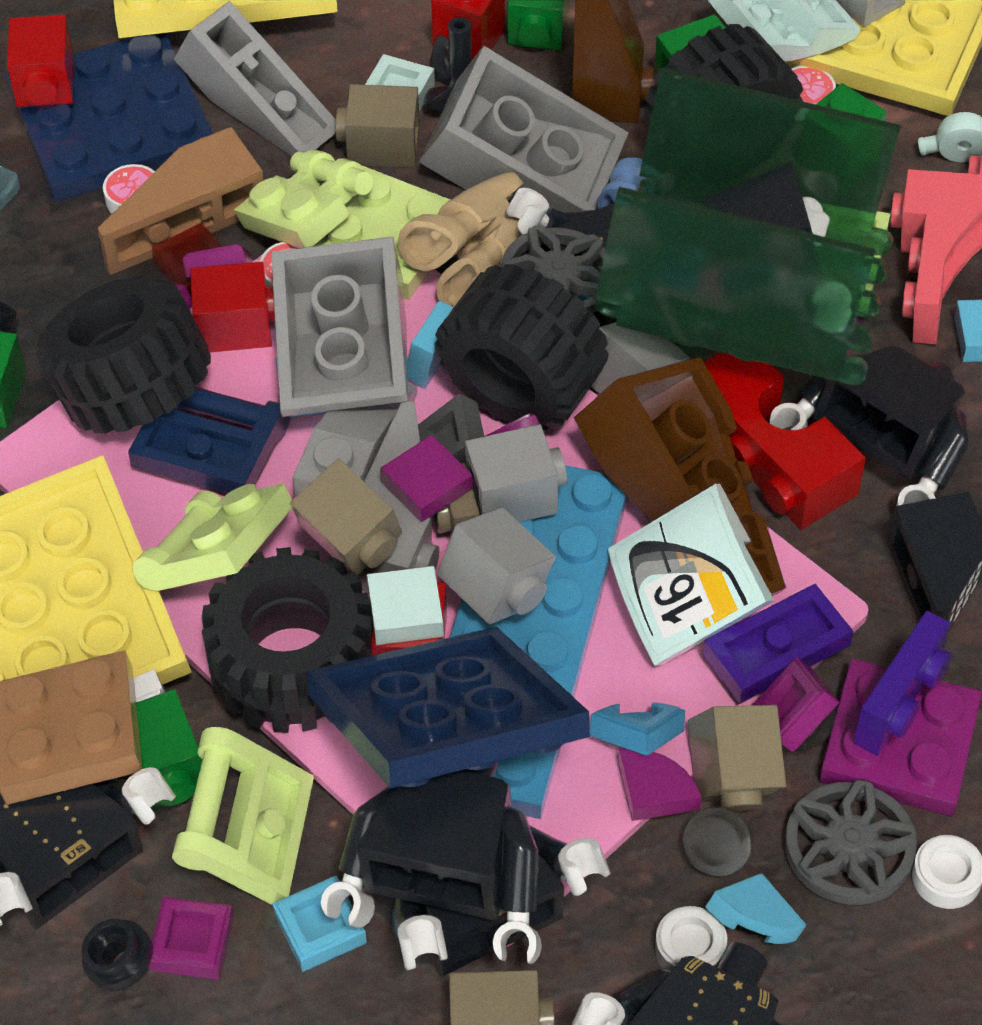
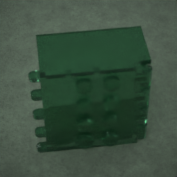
(738, 279)

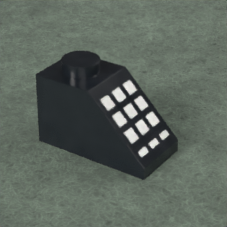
(938, 553)

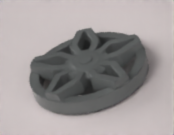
(558, 263)
(850, 842)

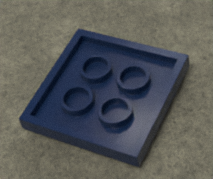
(125, 111)
(447, 706)

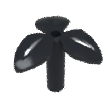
(449, 61)

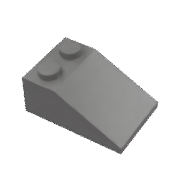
(515, 122)
(340, 326)

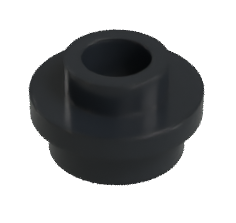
(105, 943)

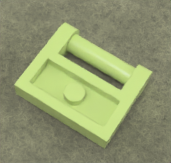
(213, 537)
(264, 818)

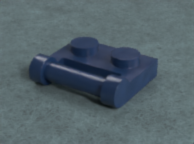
(209, 450)

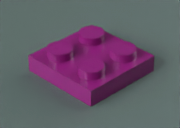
(921, 767)

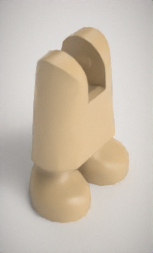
(468, 225)

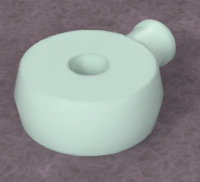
(955, 138)

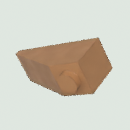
(191, 187)

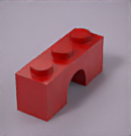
(798, 470)

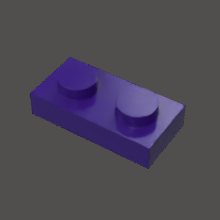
(763, 645)
(892, 702)

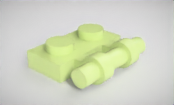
(308, 203)

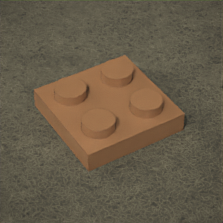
(68, 727)

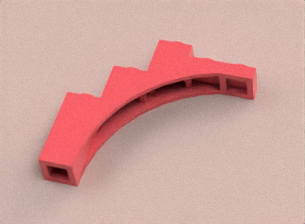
(942, 233)

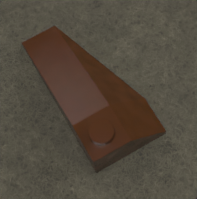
(609, 60)
(669, 440)

